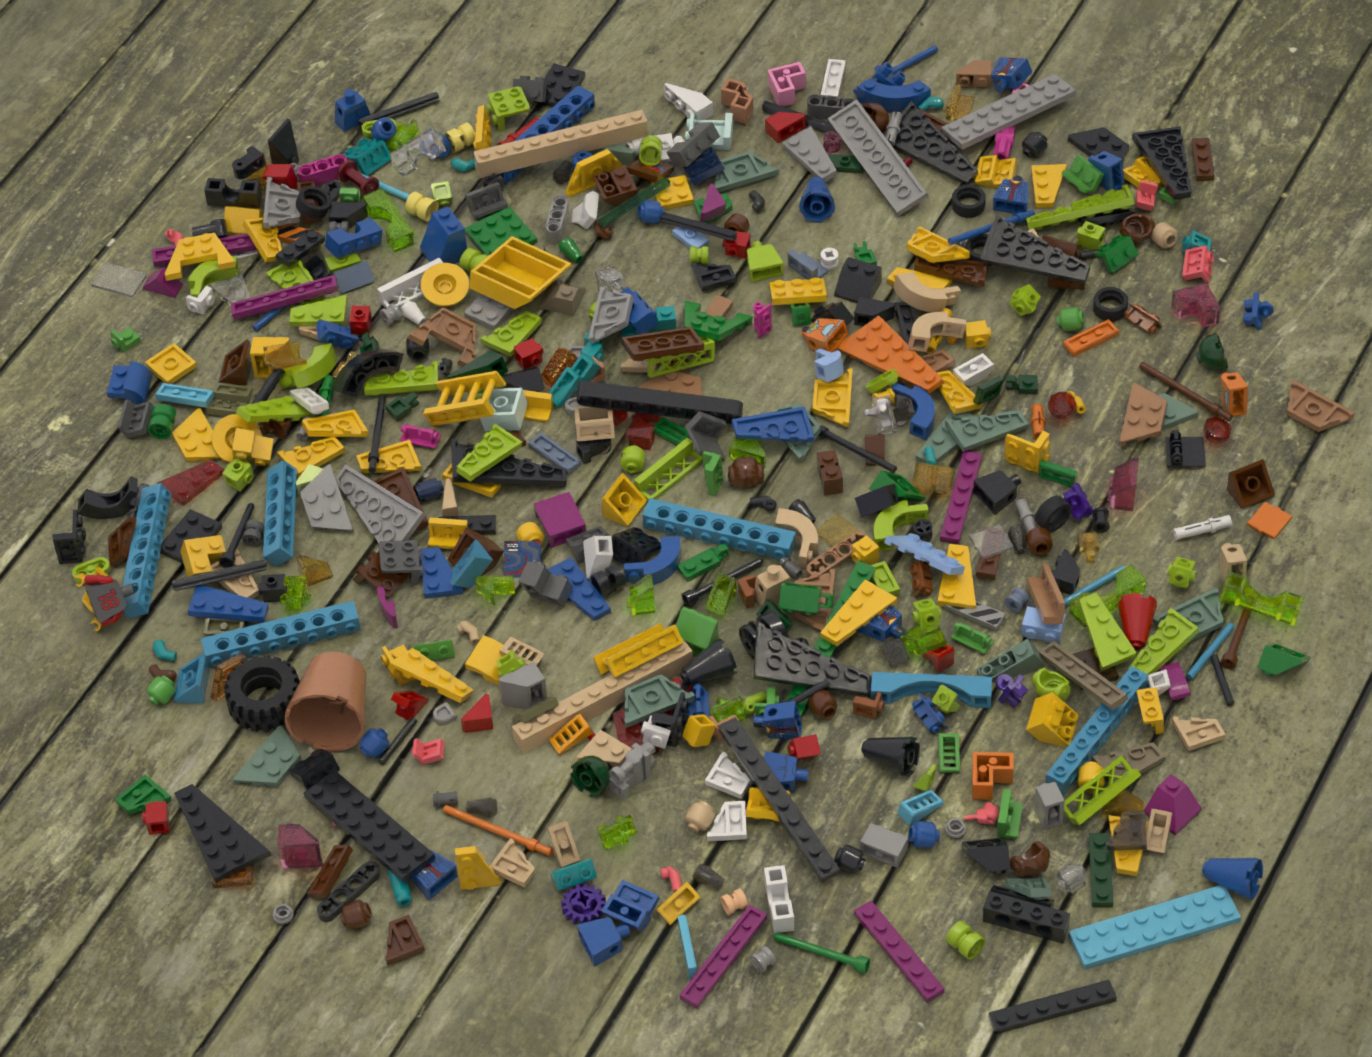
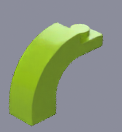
(208, 273)
(317, 367)
(893, 518)

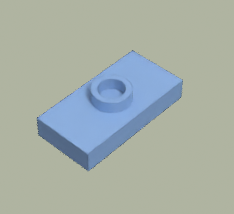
(690, 237)

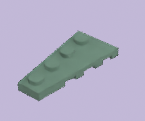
(941, 439)

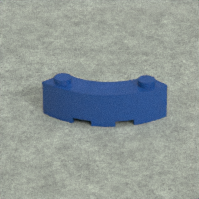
(892, 97)

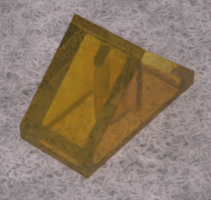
(314, 569)
(1122, 802)

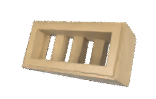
(449, 505)
(530, 651)

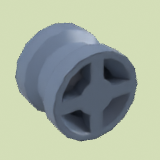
(1017, 600)

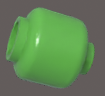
(1071, 319)
(161, 690)

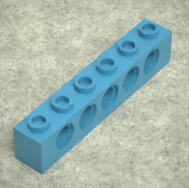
(280, 513)

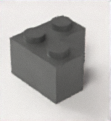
(544, 585)

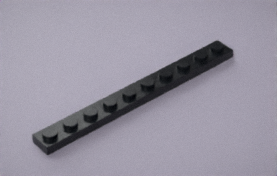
(779, 800)

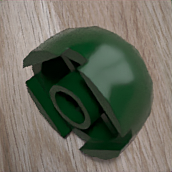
(1212, 353)
(591, 775)

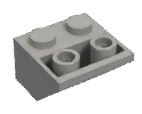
(523, 687)

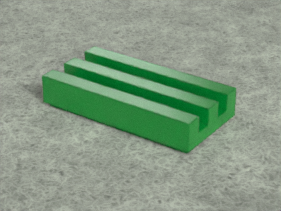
(669, 434)
(1057, 473)

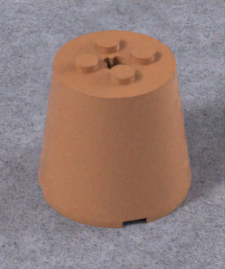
(329, 703)

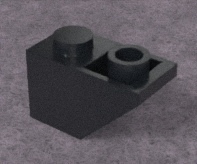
(348, 211)
(869, 309)
(833, 311)
(1066, 573)

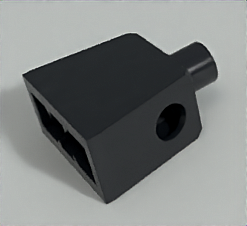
(996, 490)

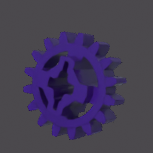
(583, 912)

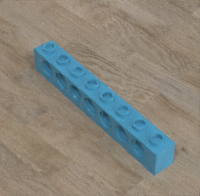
(719, 529)
(146, 548)
(282, 633)
(1095, 732)

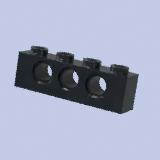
(1026, 917)

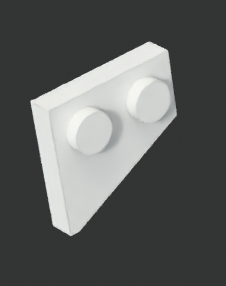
(728, 777)
(729, 823)

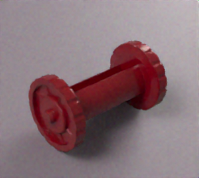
(347, 171)

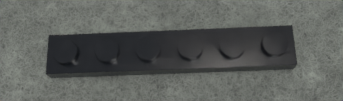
(1052, 1006)

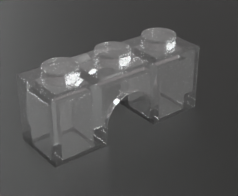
(406, 157)

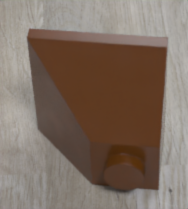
(465, 542)

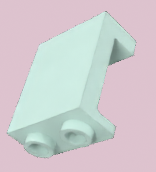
(724, 128)

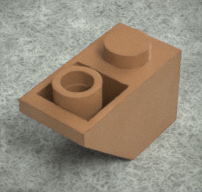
(975, 74)

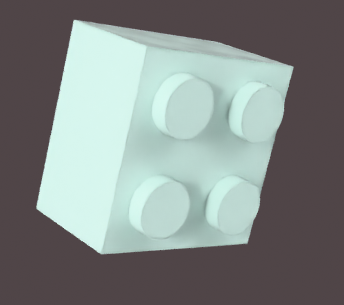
(509, 409)

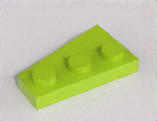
(329, 310)
(512, 334)

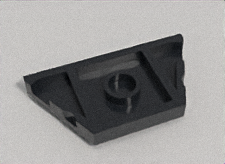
(1099, 140)

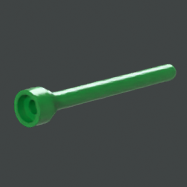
(861, 963)

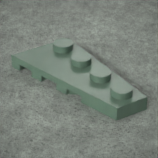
(985, 429)

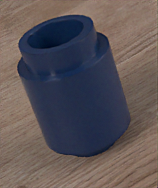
(429, 489)

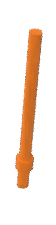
(531, 844)

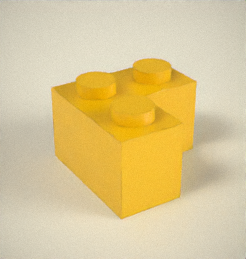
(252, 447)
(200, 553)

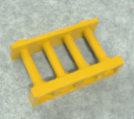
(468, 410)
(637, 650)

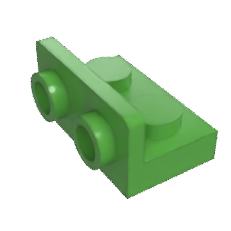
(1083, 175)
(713, 472)
(1009, 816)

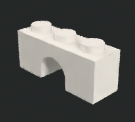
(778, 899)

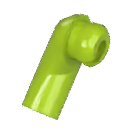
(749, 703)

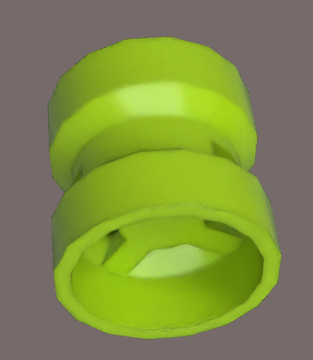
(699, 254)

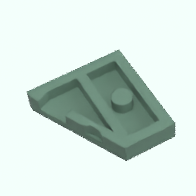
(1031, 887)

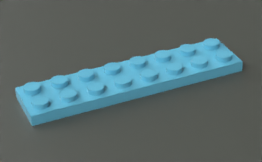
(1154, 926)

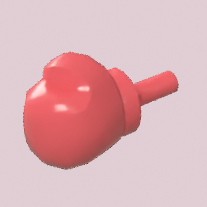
(987, 815)

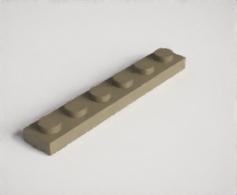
(1083, 675)

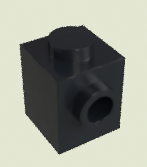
(272, 587)

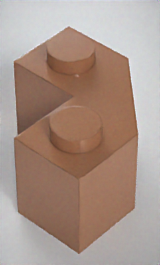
(738, 99)

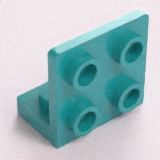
(369, 155)

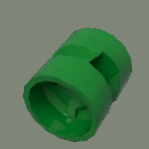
(162, 421)

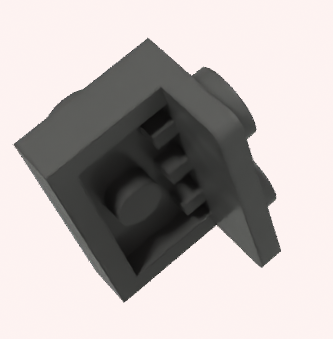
(533, 89)
(486, 200)
(135, 419)

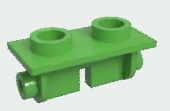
(972, 638)
(436, 650)

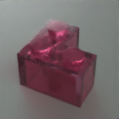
(1197, 301)

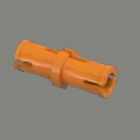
(1037, 420)

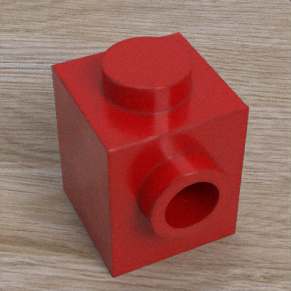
(738, 247)
(360, 319)
(528, 354)
(804, 747)
(156, 817)

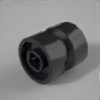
(609, 579)

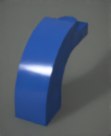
(923, 405)
(660, 567)

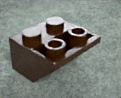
(615, 185)

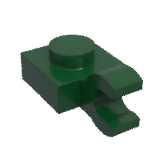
(369, 343)
(1024, 383)
(400, 407)

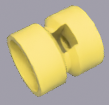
(461, 136)
(421, 206)

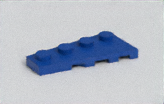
(218, 604)

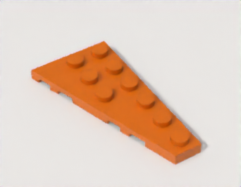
(884, 349)

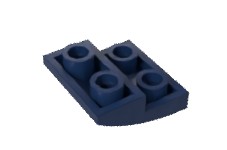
(704, 166)

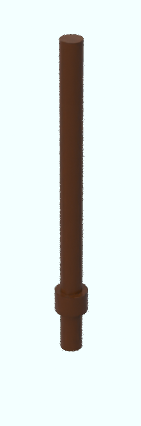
(1214, 408)

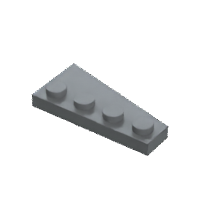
(810, 153)

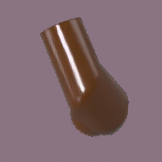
(155, 671)

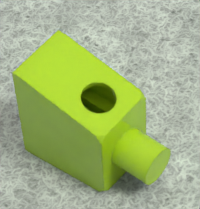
(763, 262)

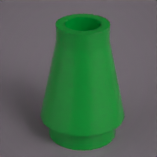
(570, 249)

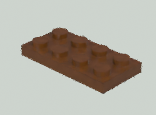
(662, 344)

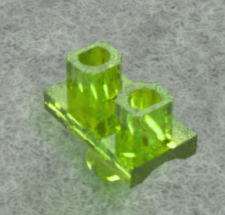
(296, 593)
(728, 708)
(617, 832)

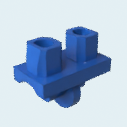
(884, 76)
(1259, 311)

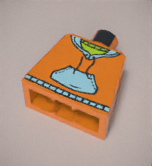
(825, 334)
(1233, 388)

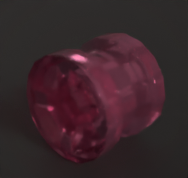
(831, 142)

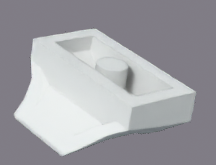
(586, 212)
(974, 370)

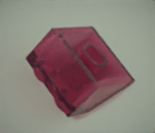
(1123, 485)
(298, 847)

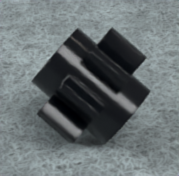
(493, 179)

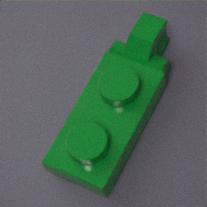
(703, 562)

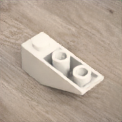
(689, 101)

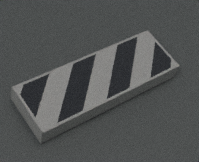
(982, 615)

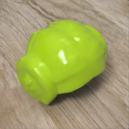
(1050, 681)

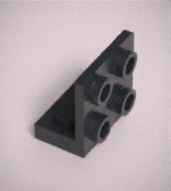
(633, 545)
(70, 546)
(675, 722)

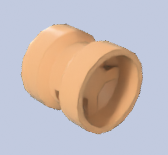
(734, 901)

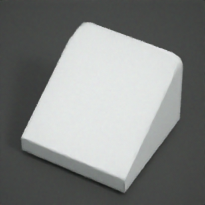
(1160, 681)

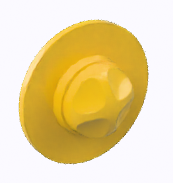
(444, 284)
(224, 434)

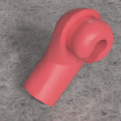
(173, 236)
(673, 876)

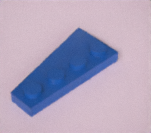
(778, 425)
(583, 591)

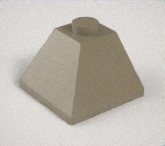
(562, 298)

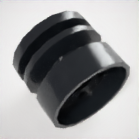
(748, 631)

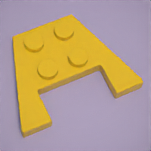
(197, 250)

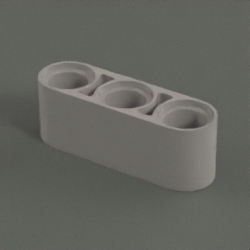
(557, 219)

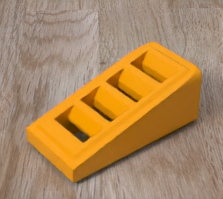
(574, 739)

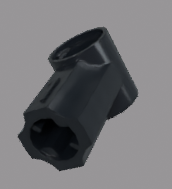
(216, 226)

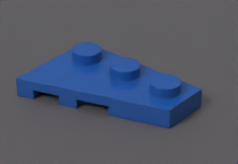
(437, 574)

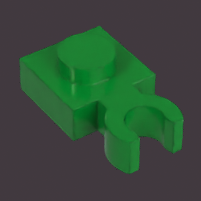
(863, 254)

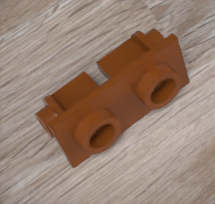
(1149, 321)
(920, 575)

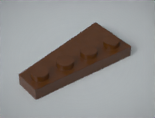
(960, 270)

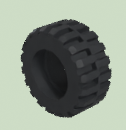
(255, 675)

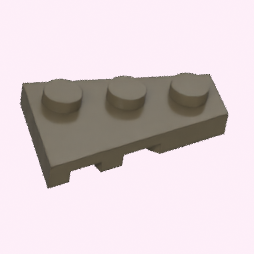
(1138, 757)

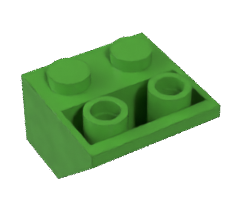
(697, 629)

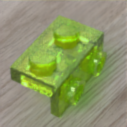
(404, 134)

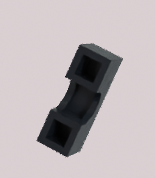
(219, 194)

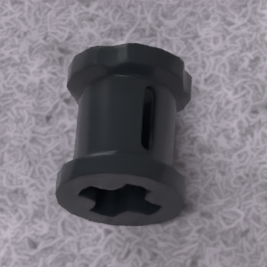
(1100, 522)

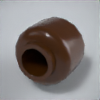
(738, 223)
(1039, 541)
(823, 704)
(356, 914)

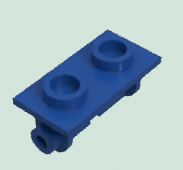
(701, 702)
(925, 707)

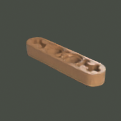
(834, 553)

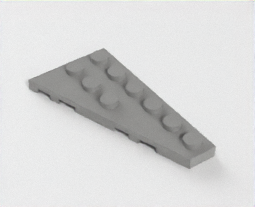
(381, 511)

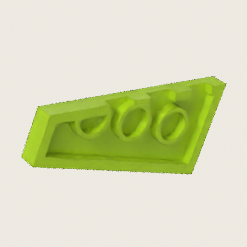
(292, 276)
(404, 381)
(273, 409)
(490, 451)
(1107, 637)
(1165, 643)

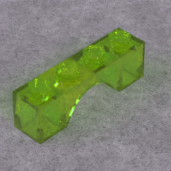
(397, 233)
(1127, 581)
(1281, 607)

